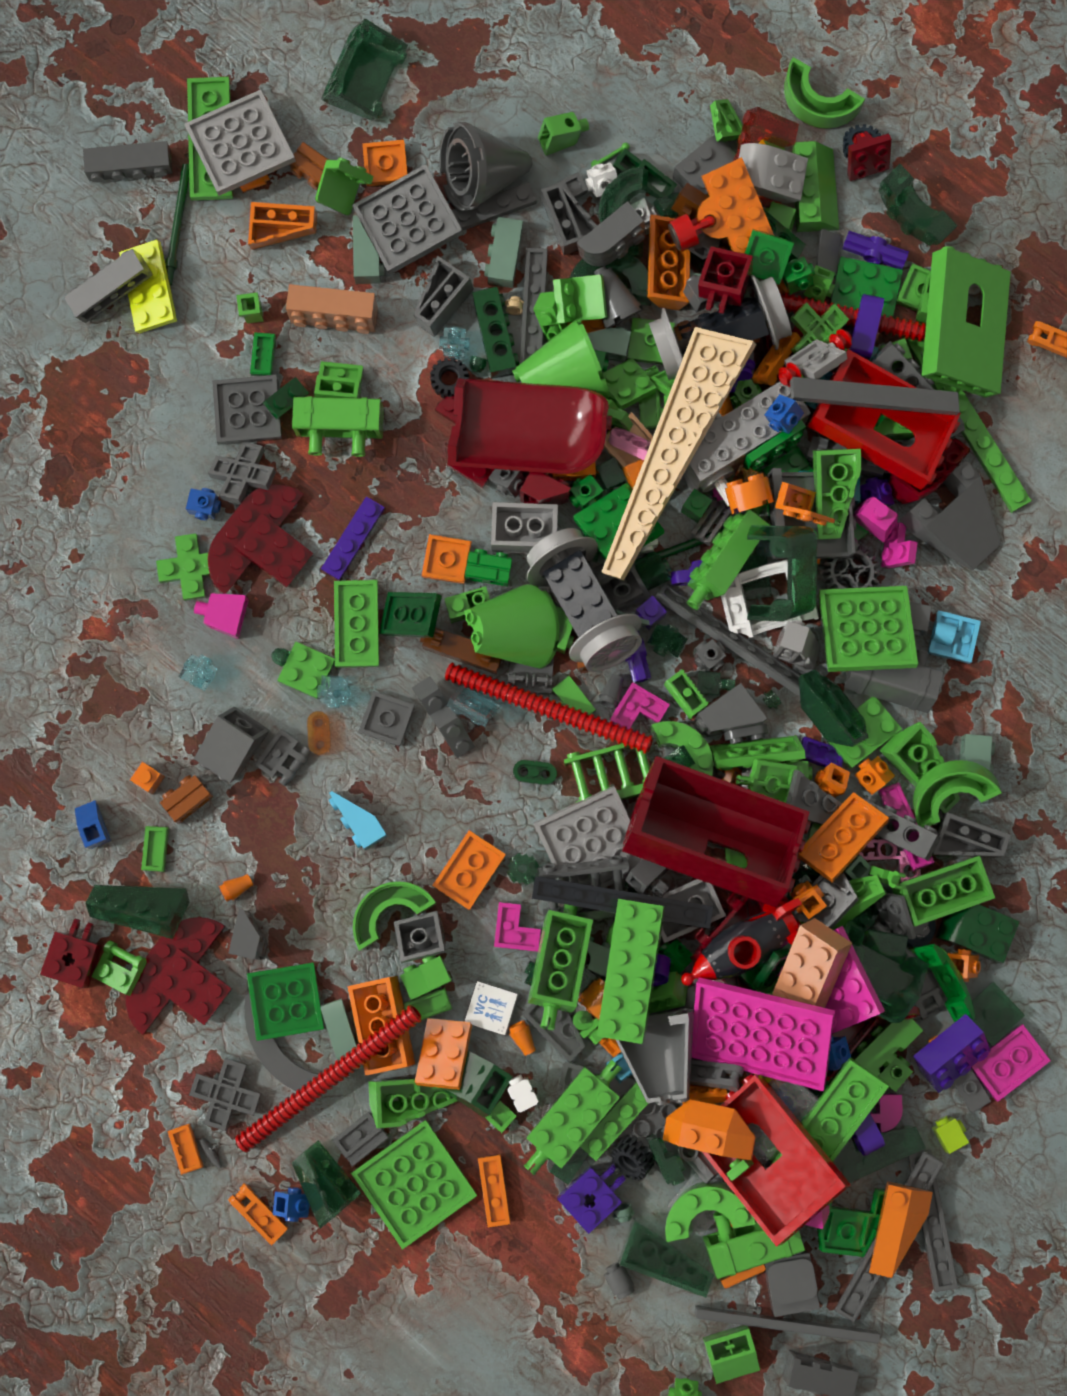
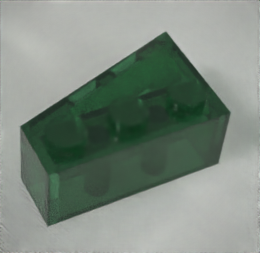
(324, 1183)

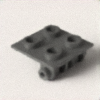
(531, 678)

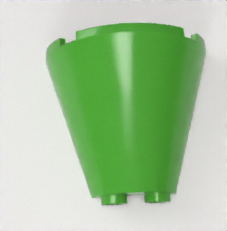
(565, 362)
(516, 626)

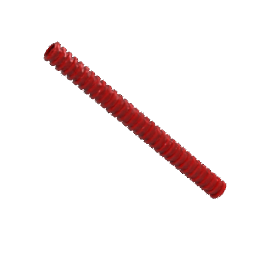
(886, 324)
(549, 708)
(326, 1080)

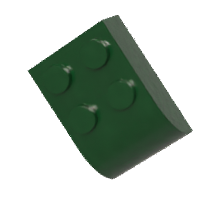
(980, 931)

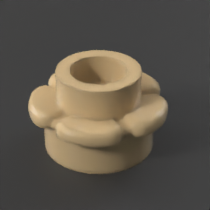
(514, 305)

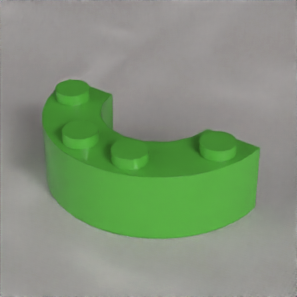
(814, 108)
(677, 734)
(950, 779)
(378, 901)
(702, 1197)

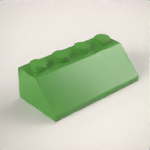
(819, 197)
(946, 890)

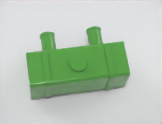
(337, 419)
(744, 1247)

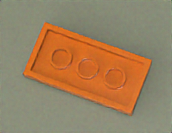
(843, 837)

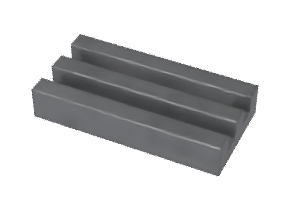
(720, 509)

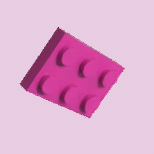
(1010, 1062)

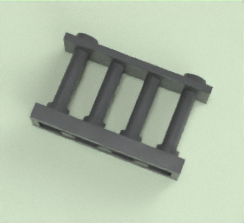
(614, 864)

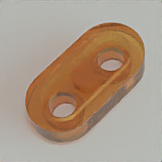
(318, 734)

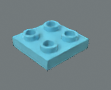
(954, 637)

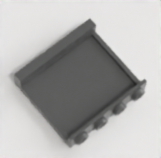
(826, 548)

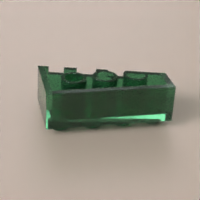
(141, 908)
(655, 1257)

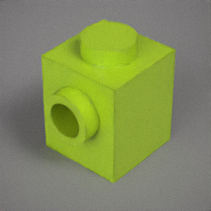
(950, 1133)

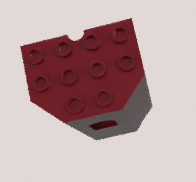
(688, 808)

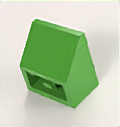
(731, 1353)

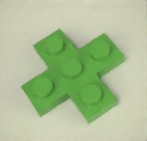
(817, 327)
(188, 567)

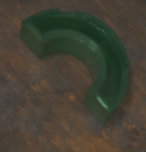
(619, 192)
(910, 211)
(628, 269)

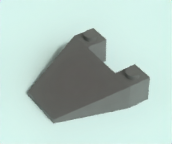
(964, 526)

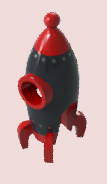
(746, 943)

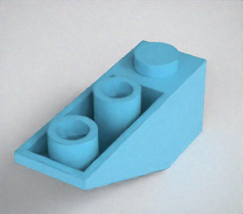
(363, 824)

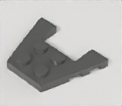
(837, 896)

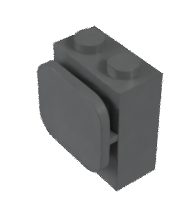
(792, 1285)

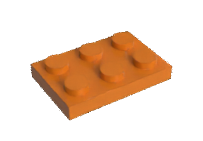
(469, 870)
(443, 1053)

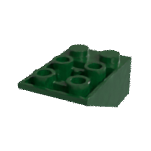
(480, 1085)

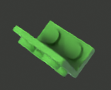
(580, 298)

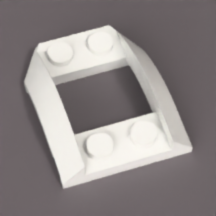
(736, 606)

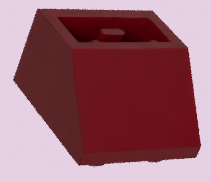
(543, 489)

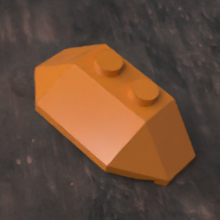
(710, 1130)

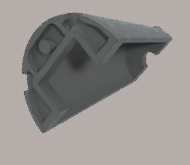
(664, 1059)

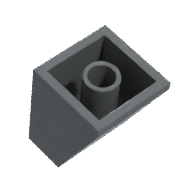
(729, 712)
(230, 744)

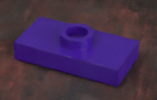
(820, 753)

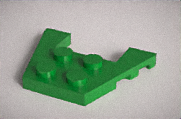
(851, 1230)

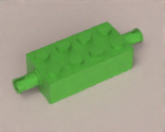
(725, 557)
(560, 963)
(572, 1117)

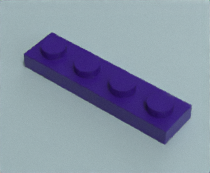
(353, 538)

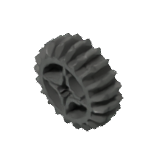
(848, 564)

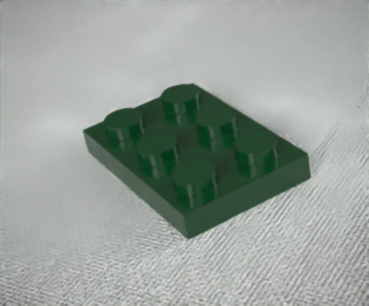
(410, 614)

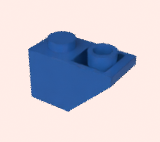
(91, 825)

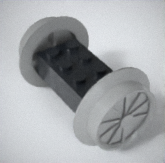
(745, 322)
(602, 633)

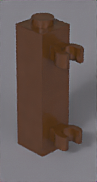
(689, 202)
(460, 650)

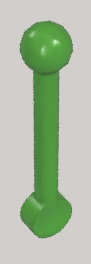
(624, 145)

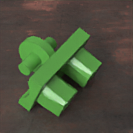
(583, 1021)

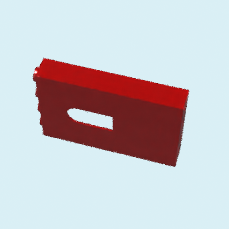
(854, 426)
(794, 1185)

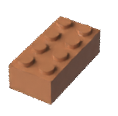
(332, 308)
(812, 964)

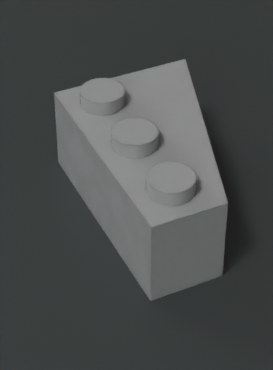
(797, 645)

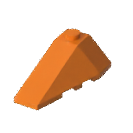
(900, 1220)

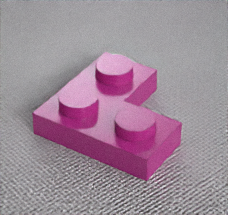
(896, 551)
(638, 701)
(509, 933)

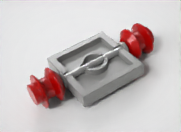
(816, 358)

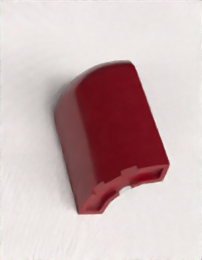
(527, 426)

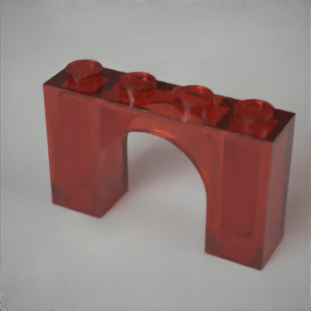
(767, 126)

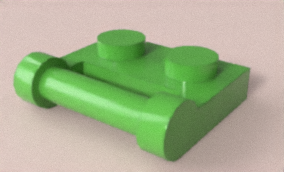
(115, 974)

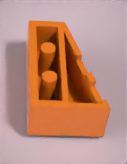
(279, 223)

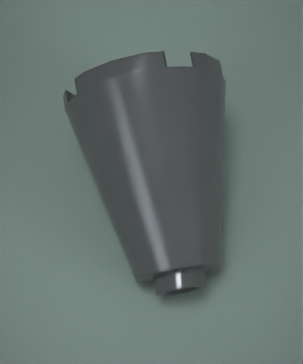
(619, 299)

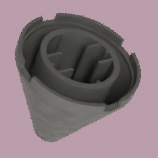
(478, 165)

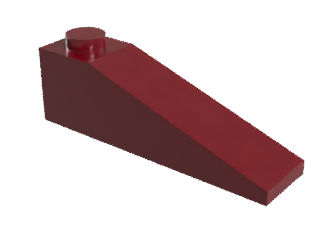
(908, 493)

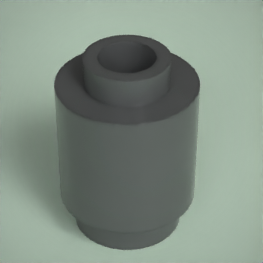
(619, 1280)

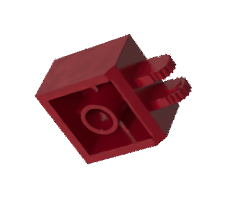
(725, 278)
(84, 952)

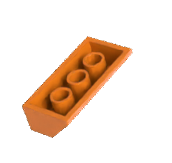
(667, 267)
(373, 1006)

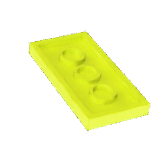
(152, 300)

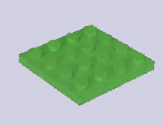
(867, 628)
(414, 1184)

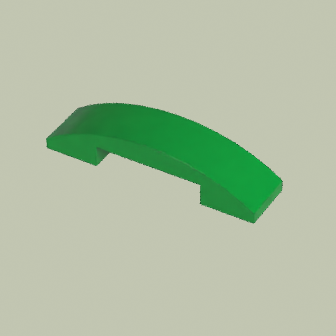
(949, 979)

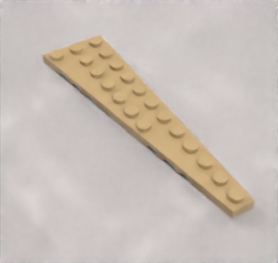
(697, 394)

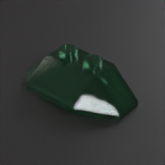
(831, 710)

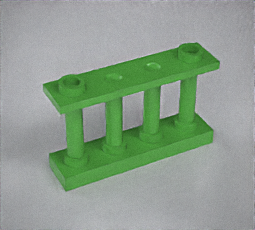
(628, 789)

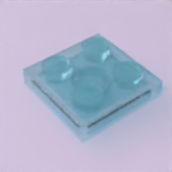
(473, 706)

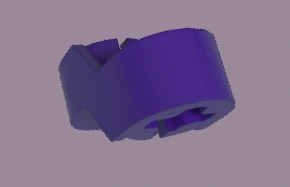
(681, 577)

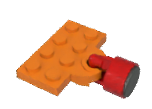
(728, 212)

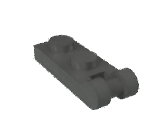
(713, 1074)

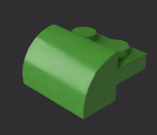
(339, 380)

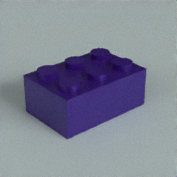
(952, 1053)

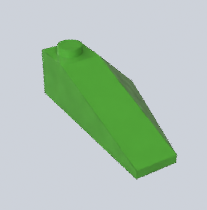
(401, 1101)

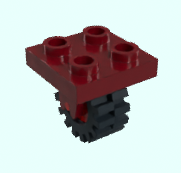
(866, 151)

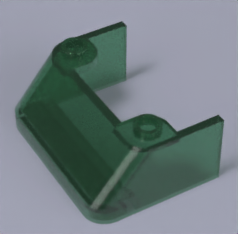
(800, 548)

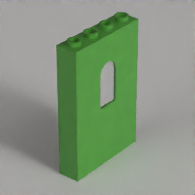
(957, 350)

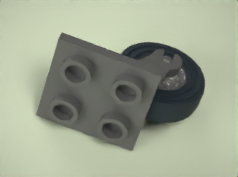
(897, 920)

